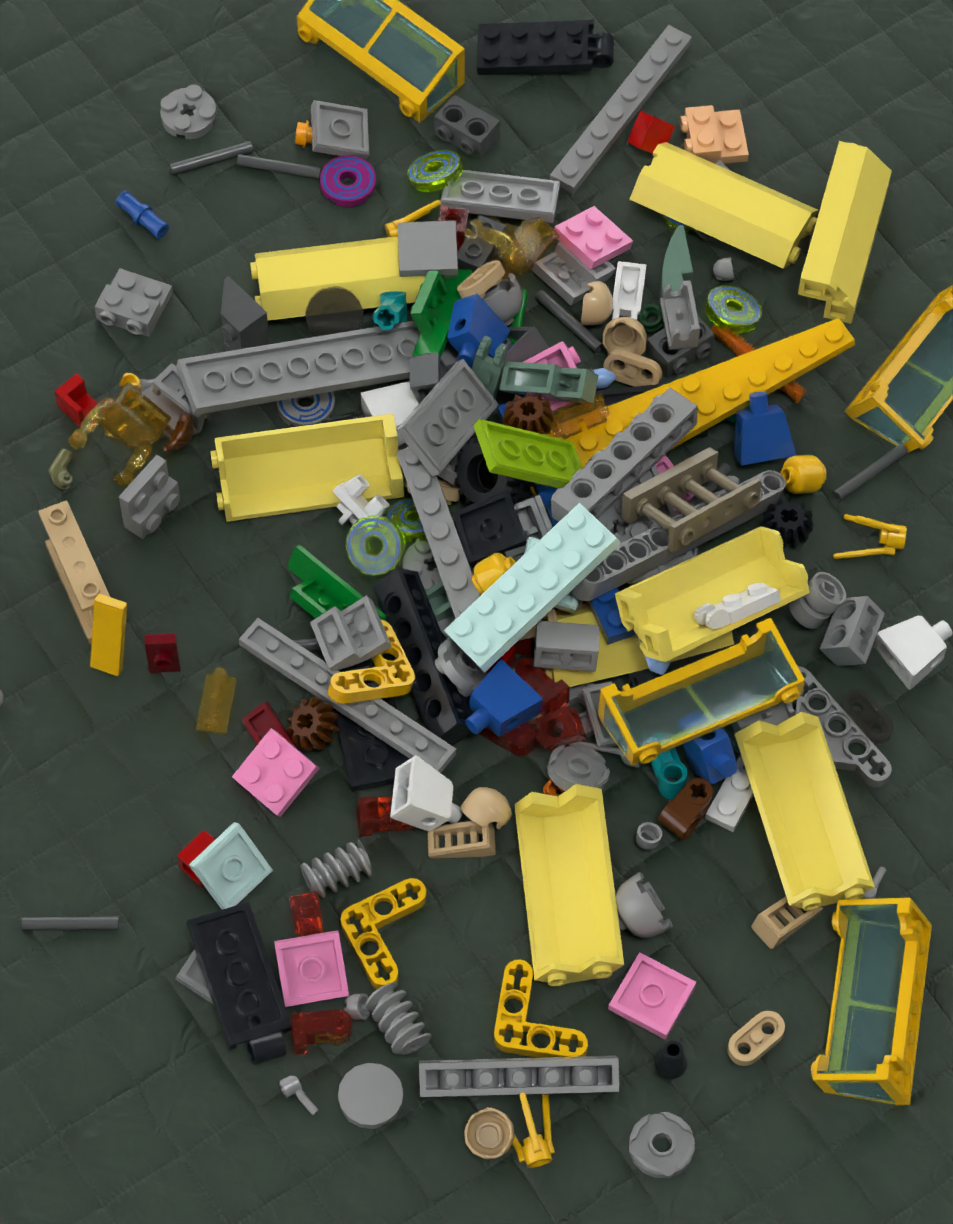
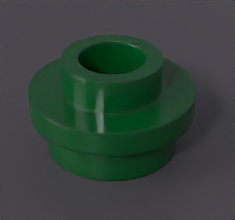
(647, 312)

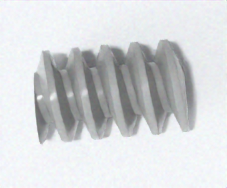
(337, 868)
(395, 1021)

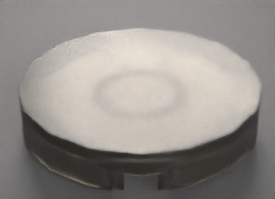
(333, 311)

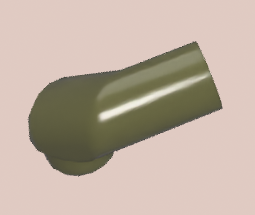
(58, 470)

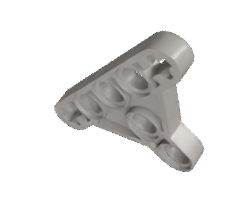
(839, 742)

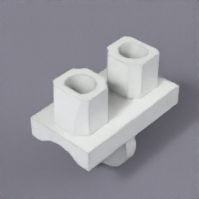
(354, 505)

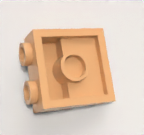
(714, 134)

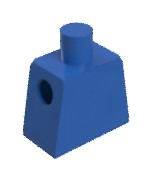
(470, 323)
(761, 432)
(502, 702)
(712, 757)

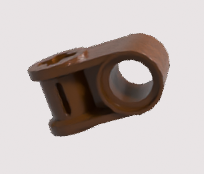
(684, 811)

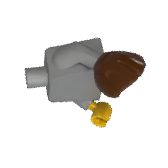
(180, 427)

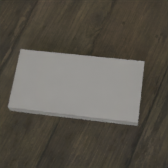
(503, 195)
(447, 417)

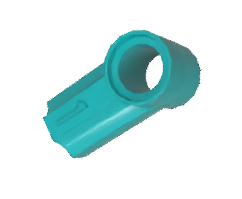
(392, 310)
(669, 766)

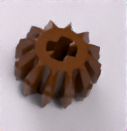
(529, 414)
(312, 724)

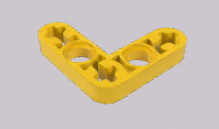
(342, 685)
(372, 921)
(517, 1021)

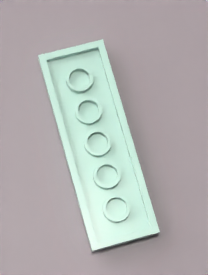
(532, 587)

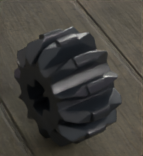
(790, 521)

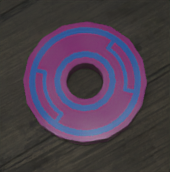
(347, 167)

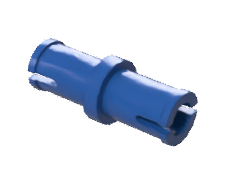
(142, 214)

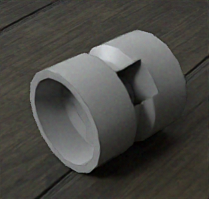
(824, 598)

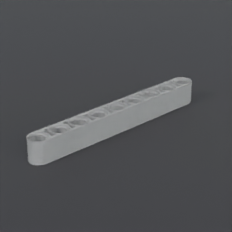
(651, 546)

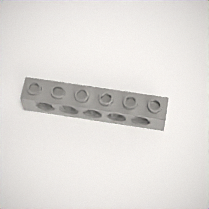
(640, 445)
(519, 1075)

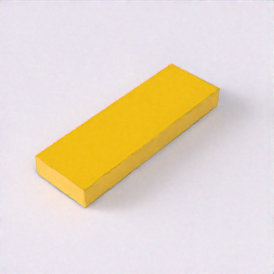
(108, 634)

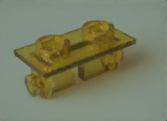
(567, 418)
(216, 702)

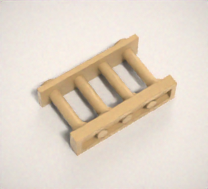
(73, 562)

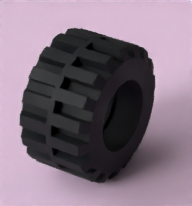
(478, 482)

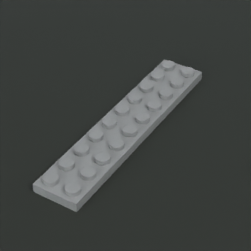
(301, 367)

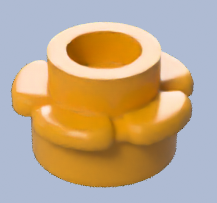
(303, 134)

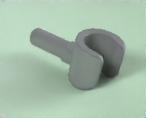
(876, 880)
(291, 1086)

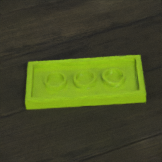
(527, 454)

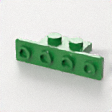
(434, 310)
(320, 586)

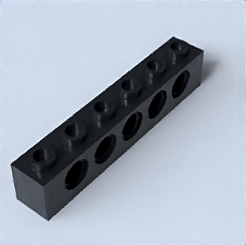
(416, 627)

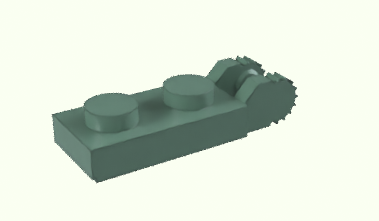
(490, 369)

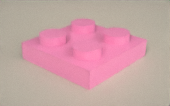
(593, 237)
(275, 772)
(311, 968)
(652, 995)

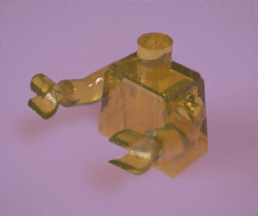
(519, 245)
(131, 420)

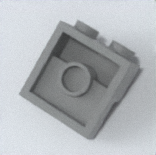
(133, 302)
(149, 498)

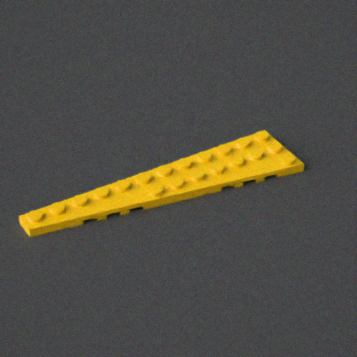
(725, 386)

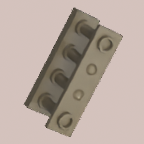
(686, 478)

